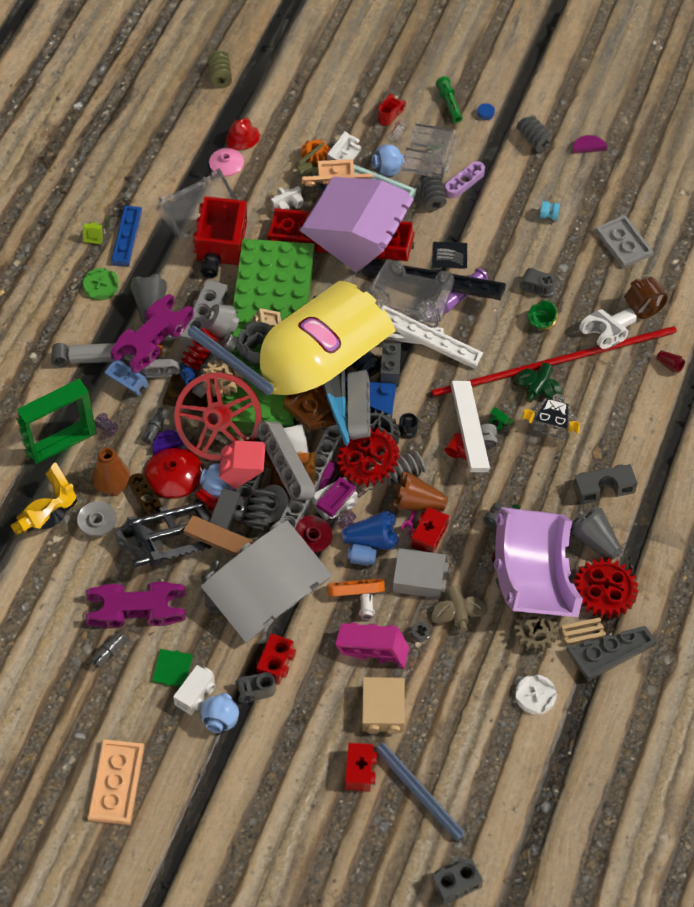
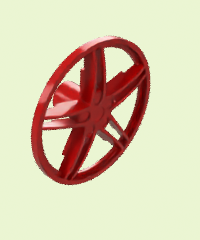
(216, 415)

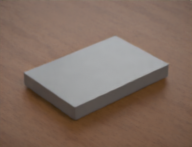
(624, 241)

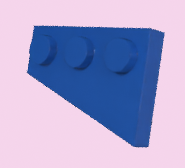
(381, 396)

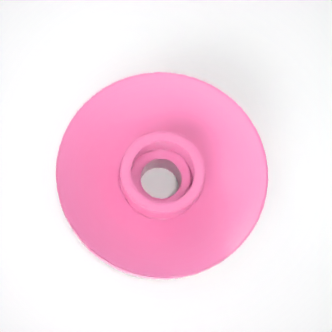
(227, 160)

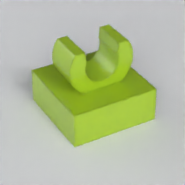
(92, 233)

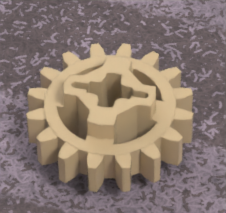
(225, 386)

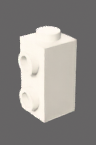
(194, 690)

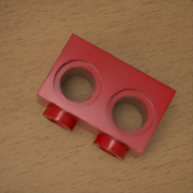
(271, 657)

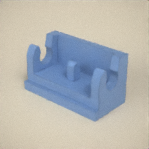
(122, 374)

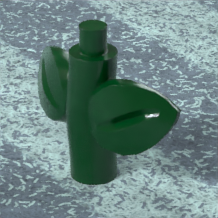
(538, 382)

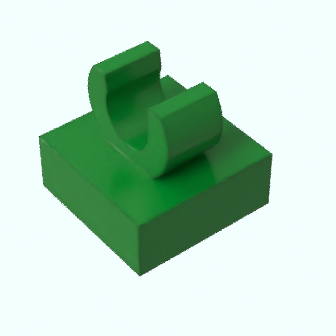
(501, 417)

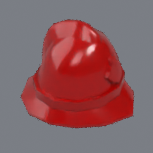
(242, 135)

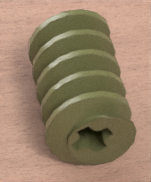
(219, 68)

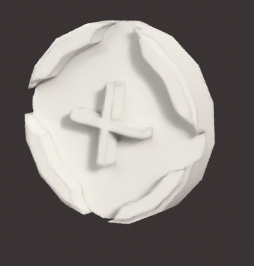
(535, 694)

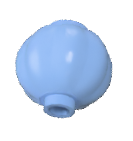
(387, 160)
(212, 482)
(219, 713)

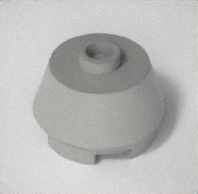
(221, 320)

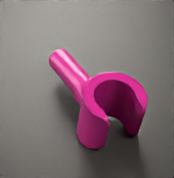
(409, 523)

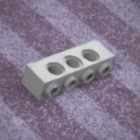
(209, 295)

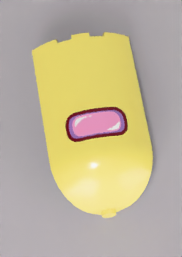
(322, 339)

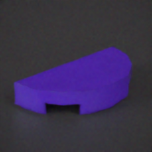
(166, 440)

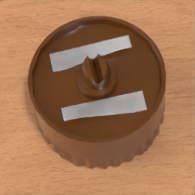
(646, 297)

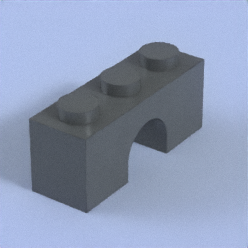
(619, 478)

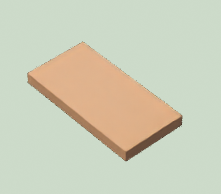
(116, 782)

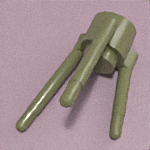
(306, 168)

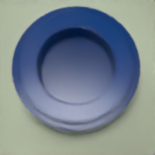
(485, 111)

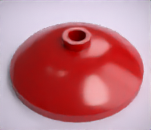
(173, 481)

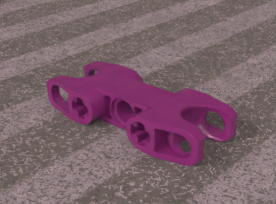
(145, 341)
(146, 604)

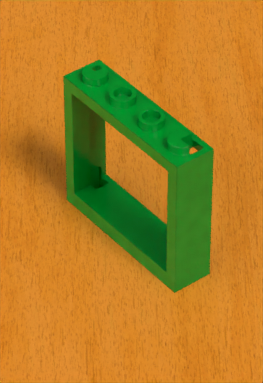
(65, 438)

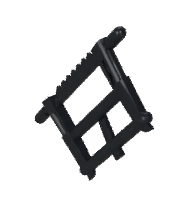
(154, 557)

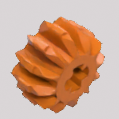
(320, 155)

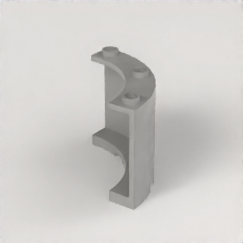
(265, 580)

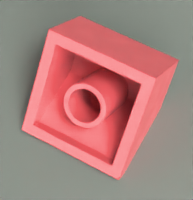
(241, 462)

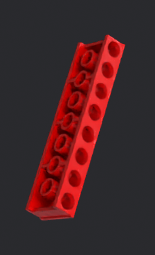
(287, 227)

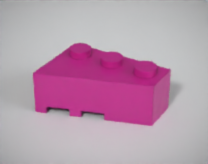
(374, 642)

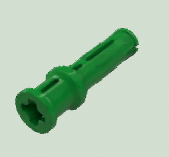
(447, 93)

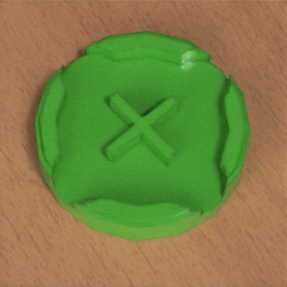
(100, 284)

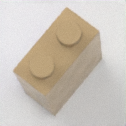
(383, 705)

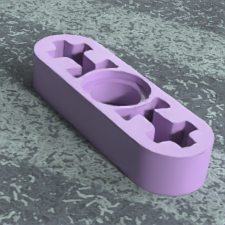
(462, 186)

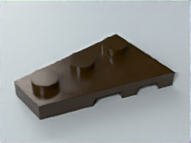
(174, 389)

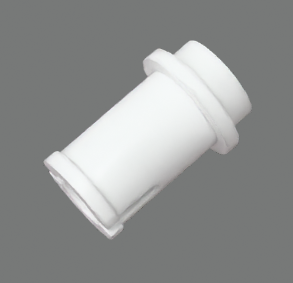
(366, 607)

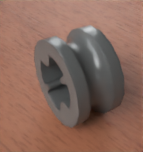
(423, 626)

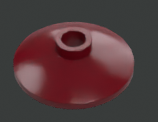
(318, 528)

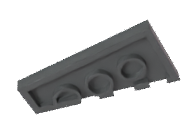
(606, 653)

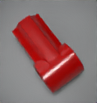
(455, 447)

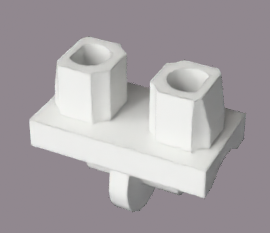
(286, 198)

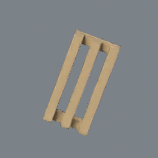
(582, 624)

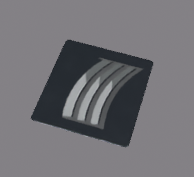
(449, 254)

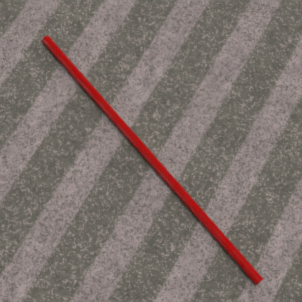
(560, 359)

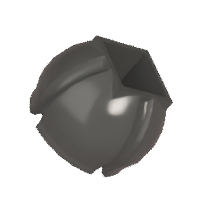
(249, 339)

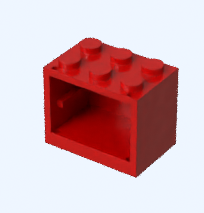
(221, 229)

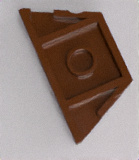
(310, 409)

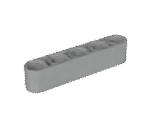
(359, 405)
(286, 460)

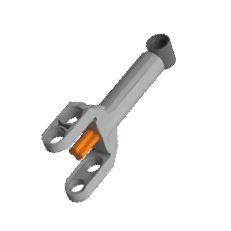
(101, 353)

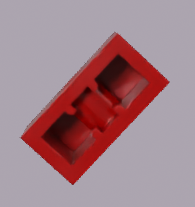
(429, 540)
(357, 778)

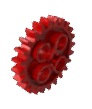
(358, 470)
(604, 603)

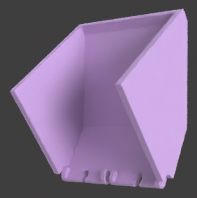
(355, 218)

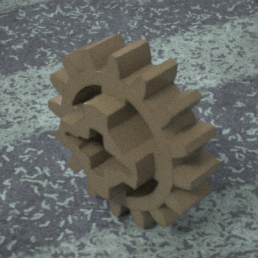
(541, 637)

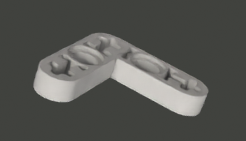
(229, 344)

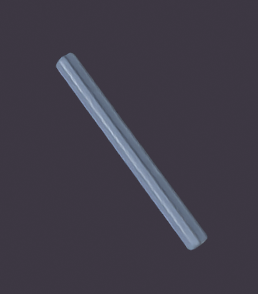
(231, 360)
(420, 791)

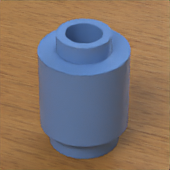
(362, 555)

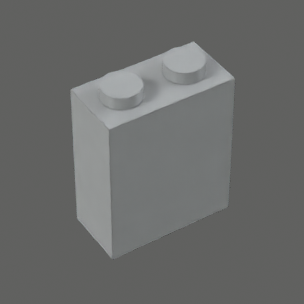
(420, 573)

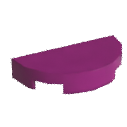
(589, 143)
(328, 474)

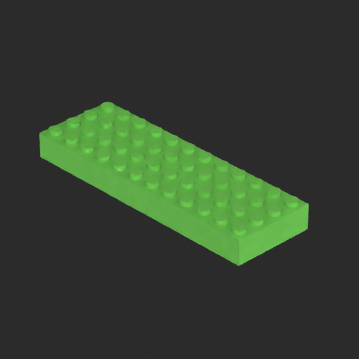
(274, 279)

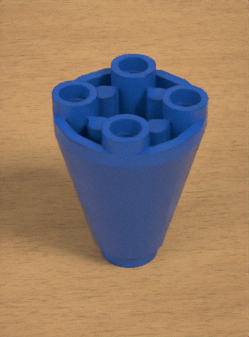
(373, 532)

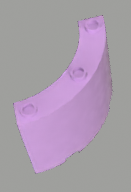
(533, 562)

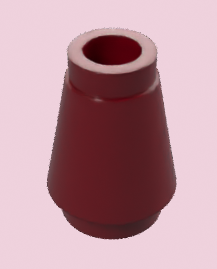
(671, 361)

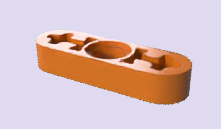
(355, 587)

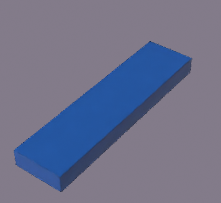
(126, 236)

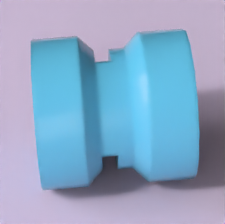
(545, 210)

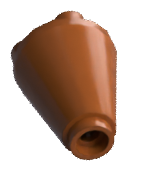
(110, 473)
(417, 495)

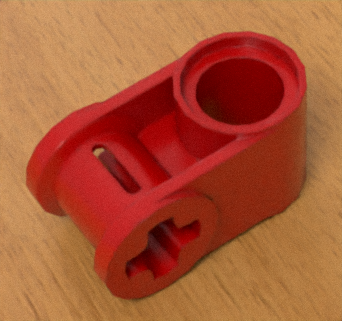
(390, 109)

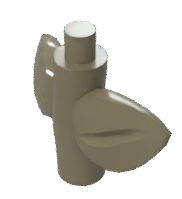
(458, 609)

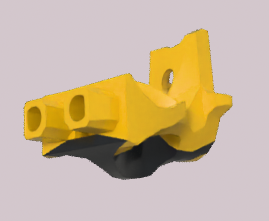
(47, 512)

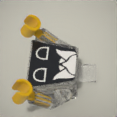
(552, 418)

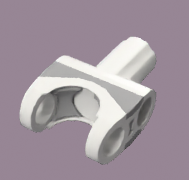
(610, 327)

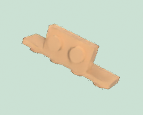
(331, 169)

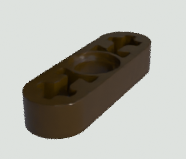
(146, 489)

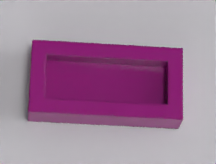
(336, 497)

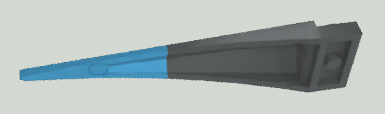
(335, 394)

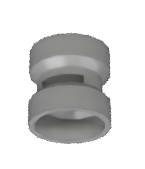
(489, 432)

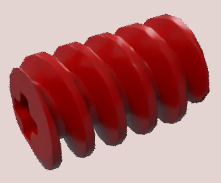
(198, 352)

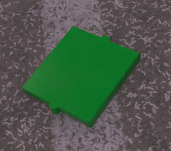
(172, 668)

